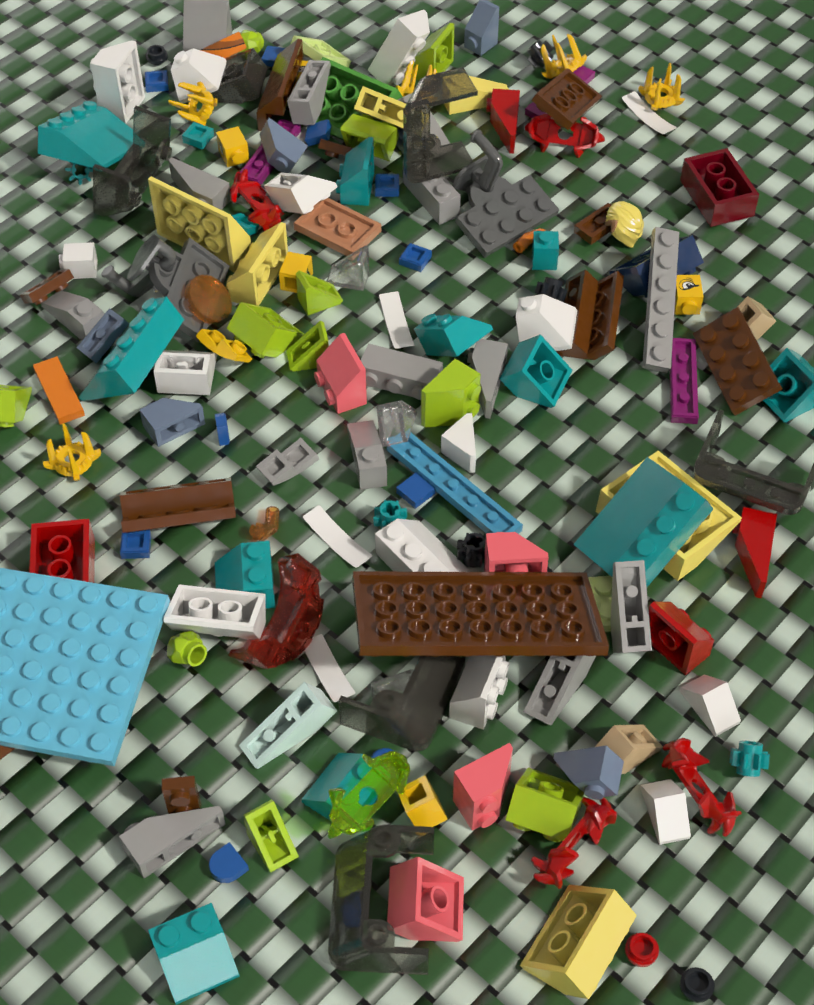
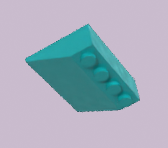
(85, 136)
(135, 351)
(645, 521)

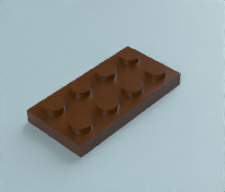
(566, 99)
(737, 361)

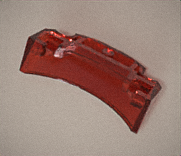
(294, 619)

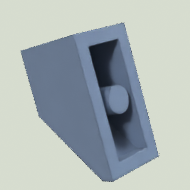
(482, 28)
(281, 146)
(171, 419)
(592, 770)

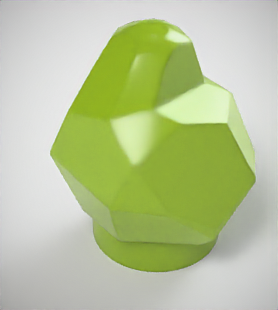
(252, 40)
(186, 649)

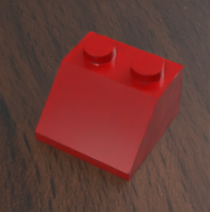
(678, 636)

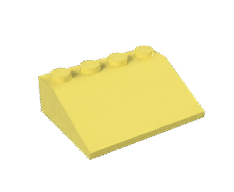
(185, 217)
(706, 536)

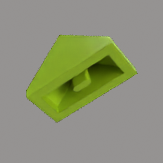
(316, 293)
(308, 348)
(270, 836)

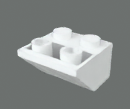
(298, 192)
(185, 372)
(478, 690)

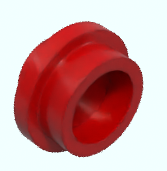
(641, 949)

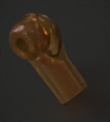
(269, 527)

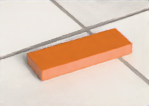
(58, 390)

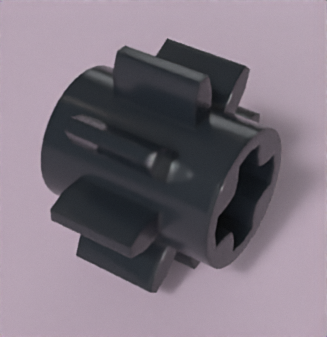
(535, 53)
(551, 288)
(471, 550)

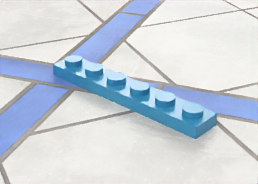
(454, 487)

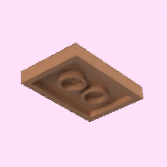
(337, 227)

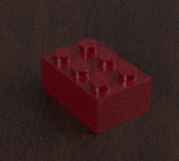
(719, 187)

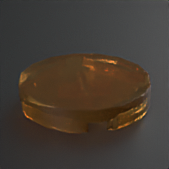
(208, 299)

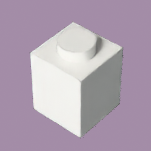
(80, 259)

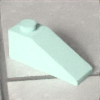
(288, 725)

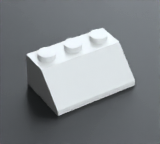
(400, 48)
(118, 79)
(413, 548)
(217, 612)

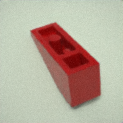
(504, 115)
(754, 545)

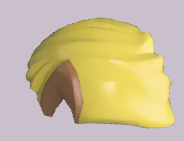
(625, 222)

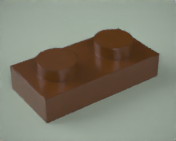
(333, 149)
(593, 226)
(55, 282)
(181, 794)

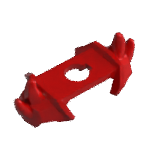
(545, 131)
(265, 213)
(685, 762)
(593, 823)

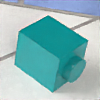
(545, 250)

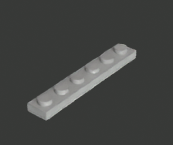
(661, 300)

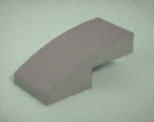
(285, 465)

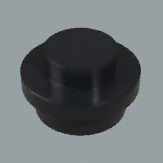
(156, 55)
(697, 985)

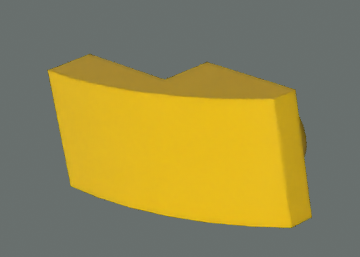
(225, 348)

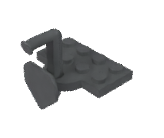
(498, 208)
(170, 275)

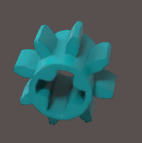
(72, 169)
(388, 513)
(749, 758)

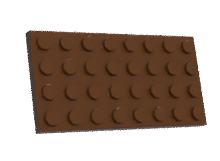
(477, 614)

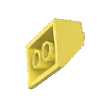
(259, 267)
(579, 940)

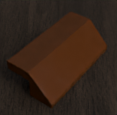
(280, 83)
(596, 314)
(177, 505)

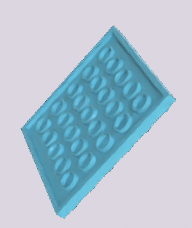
(72, 663)

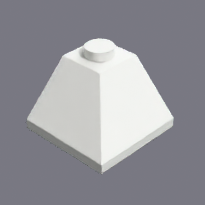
(196, 67)
(546, 317)

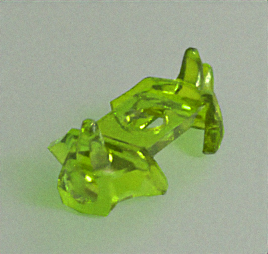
(387, 776)

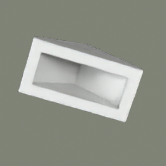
(459, 443)
(712, 703)
(667, 810)

